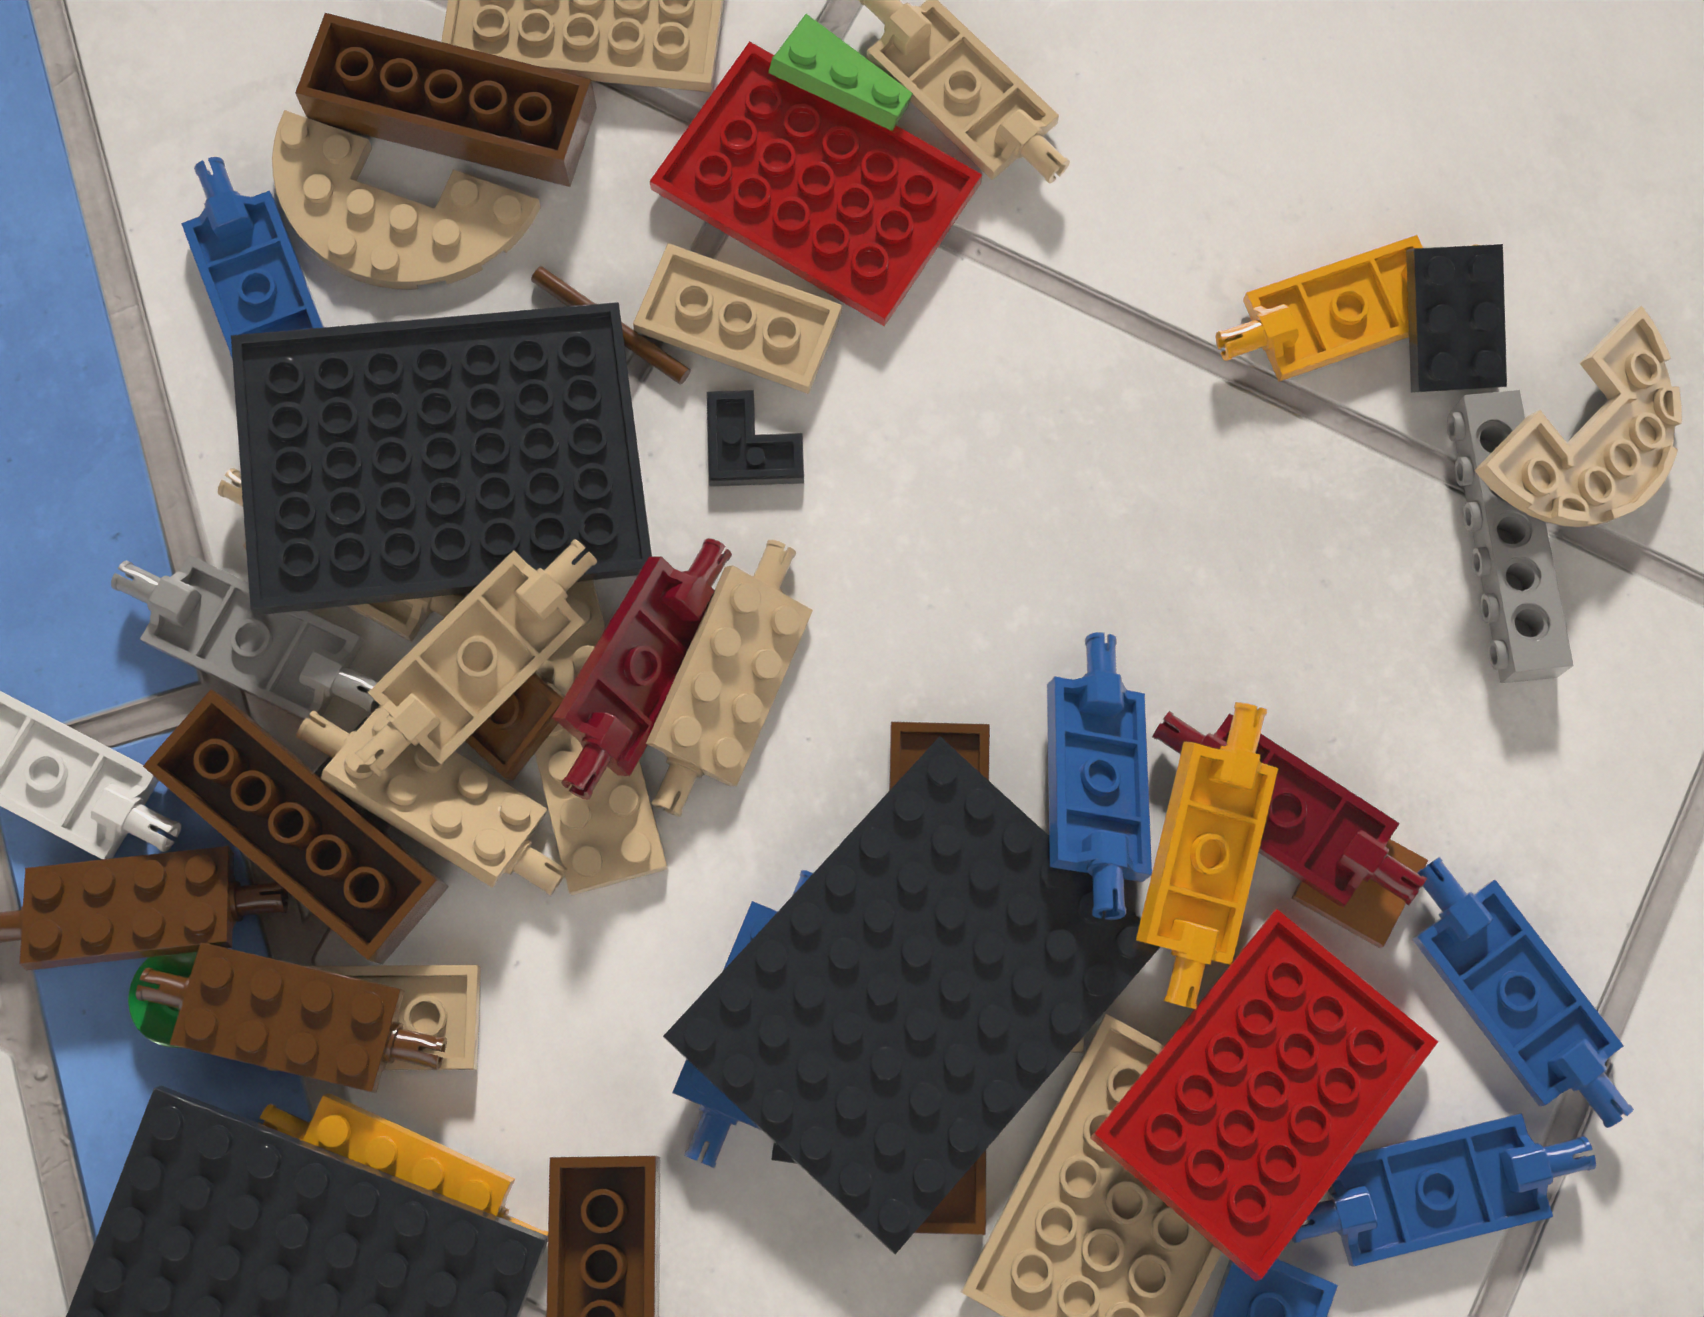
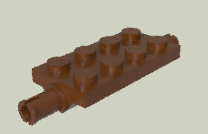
(133, 907)
(289, 1018)

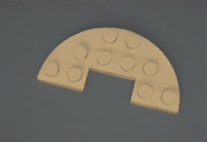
(378, 233)
(1615, 456)

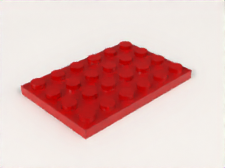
(816, 186)
(1265, 1094)

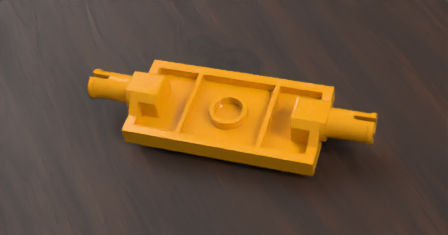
(1327, 312)
(1208, 853)
(398, 1152)

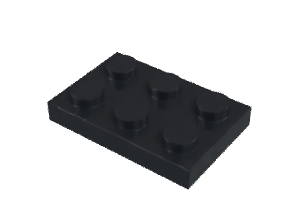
(1456, 318)

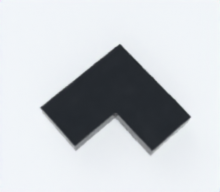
(738, 454)

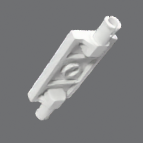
(75, 784)

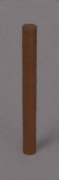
(632, 339)

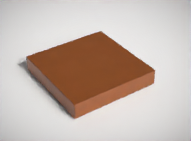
(1371, 909)

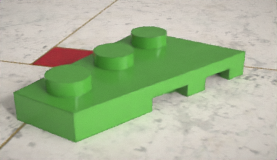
(838, 73)

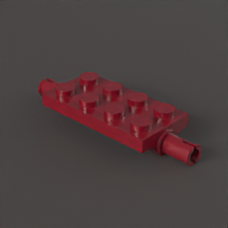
(635, 665)
(1314, 823)

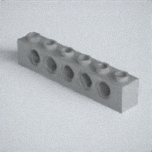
(1529, 558)

